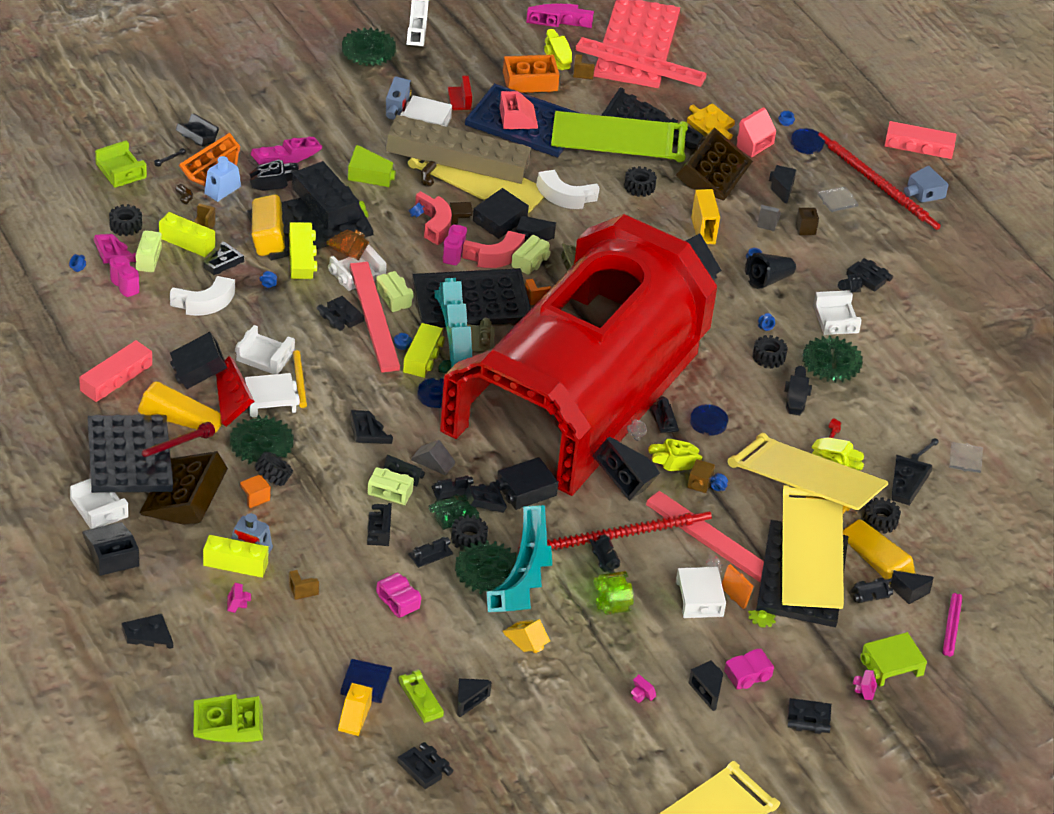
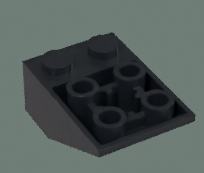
(112, 548)

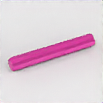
(952, 624)

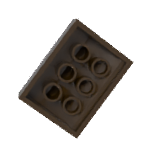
(714, 165)
(194, 486)

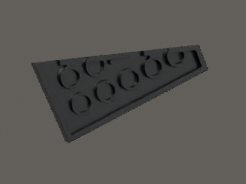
(629, 107)

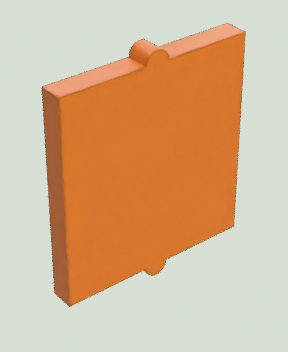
(737, 586)

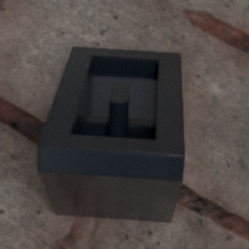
(911, 585)
(471, 693)

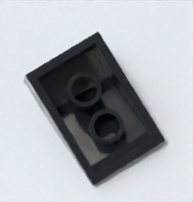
(626, 467)

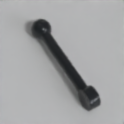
(182, 151)
(934, 442)

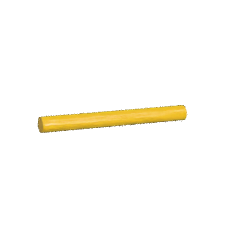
(299, 379)

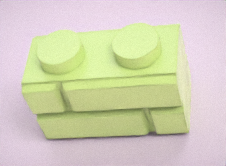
(148, 251)
(531, 254)
(394, 291)
(390, 486)

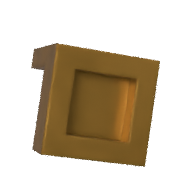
(583, 70)
(205, 216)
(302, 588)

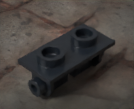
(853, 283)
(665, 416)
(402, 467)
(446, 488)
(430, 553)
(607, 560)
(863, 590)

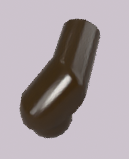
(426, 172)
(187, 194)

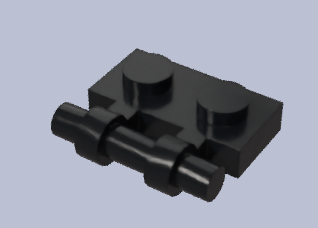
(871, 275)
(344, 313)
(809, 715)
(420, 767)

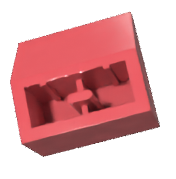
(517, 111)
(756, 133)

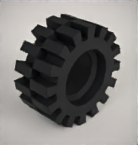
(640, 181)
(128, 213)
(766, 358)
(273, 468)
(882, 507)
(468, 525)

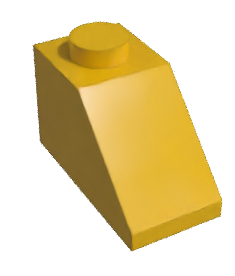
(528, 635)
(355, 709)

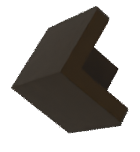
(460, 210)
(807, 221)

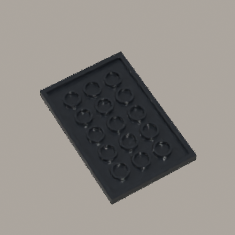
(298, 212)
(487, 294)
(117, 453)
(771, 584)

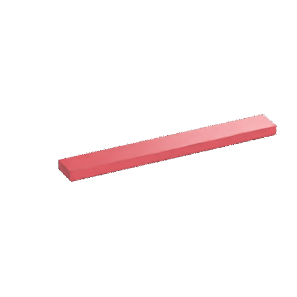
(641, 61)
(374, 317)
(709, 536)

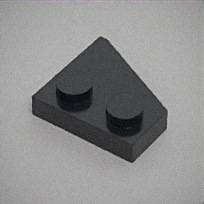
(223, 259)
(367, 428)
(486, 497)
(147, 631)

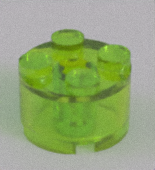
(613, 593)

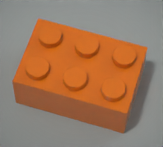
(531, 73)

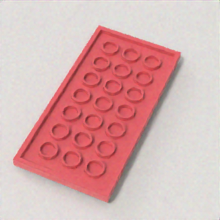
(641, 29)

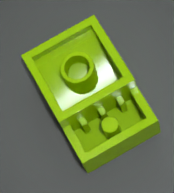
(228, 719)

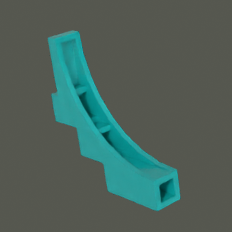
(455, 318)
(526, 573)

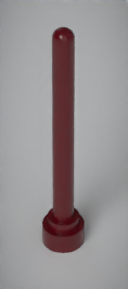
(204, 431)

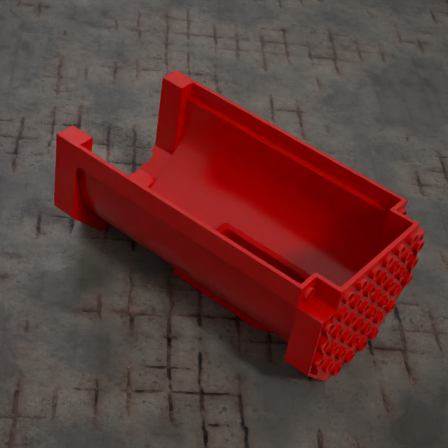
(591, 374)

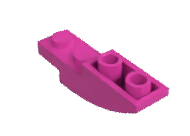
(559, 14)
(292, 151)

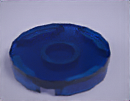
(807, 141)
(431, 392)
(709, 419)

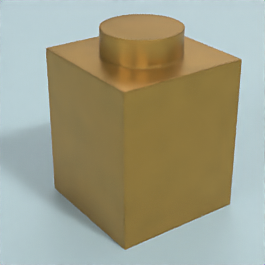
(701, 475)

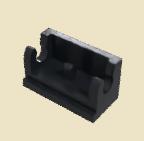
(379, 525)

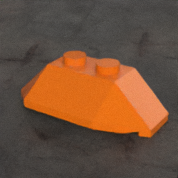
(198, 165)

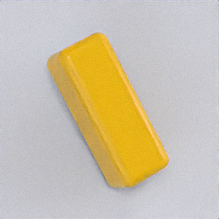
(267, 225)
(177, 406)
(878, 550)

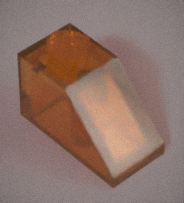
(349, 243)

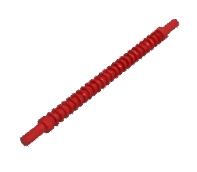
(874, 177)
(686, 519)

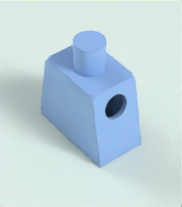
(222, 179)

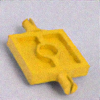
(709, 117)

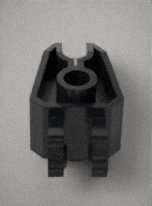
(272, 175)
(797, 391)

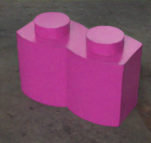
(454, 244)
(124, 276)
(398, 594)
(749, 669)

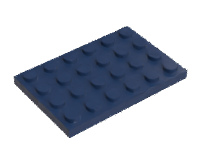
(487, 118)

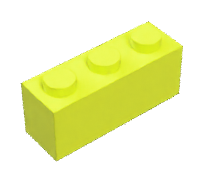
(187, 234)
(302, 250)
(423, 350)
(235, 556)

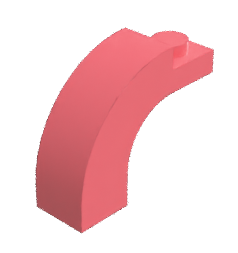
(438, 209)
(493, 255)

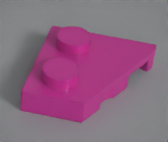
(111, 247)

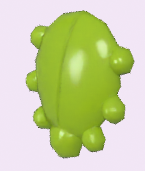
(761, 618)

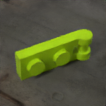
(421, 696)

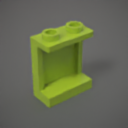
(119, 164)
(893, 657)

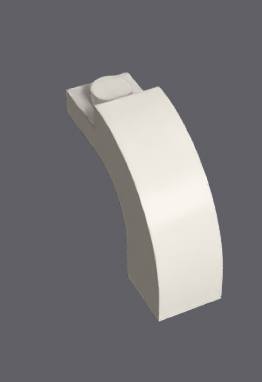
(418, 23)
(563, 194)
(204, 301)

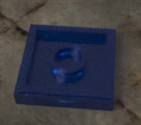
(368, 675)

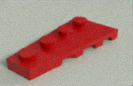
(232, 392)

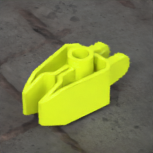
(559, 47)
(839, 452)
(675, 455)

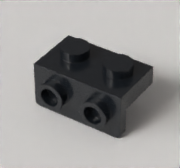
(198, 130)

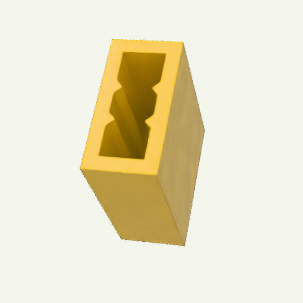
(705, 215)

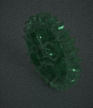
(369, 46)
(845, 357)
(261, 435)
(484, 565)

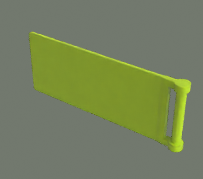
(618, 135)

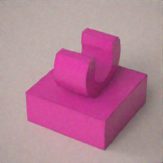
(237, 598)
(866, 684)
(642, 689)

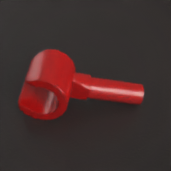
(835, 426)

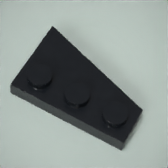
(908, 479)

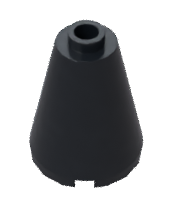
(768, 269)

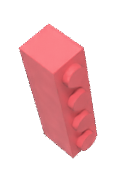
(920, 140)
(115, 371)

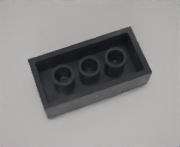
(325, 195)

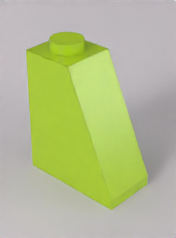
(370, 168)

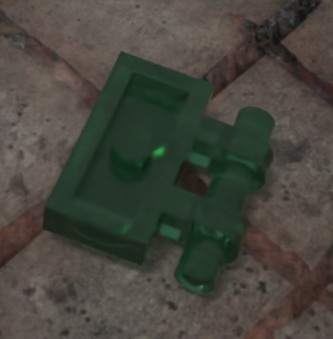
(451, 509)

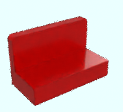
(461, 97)

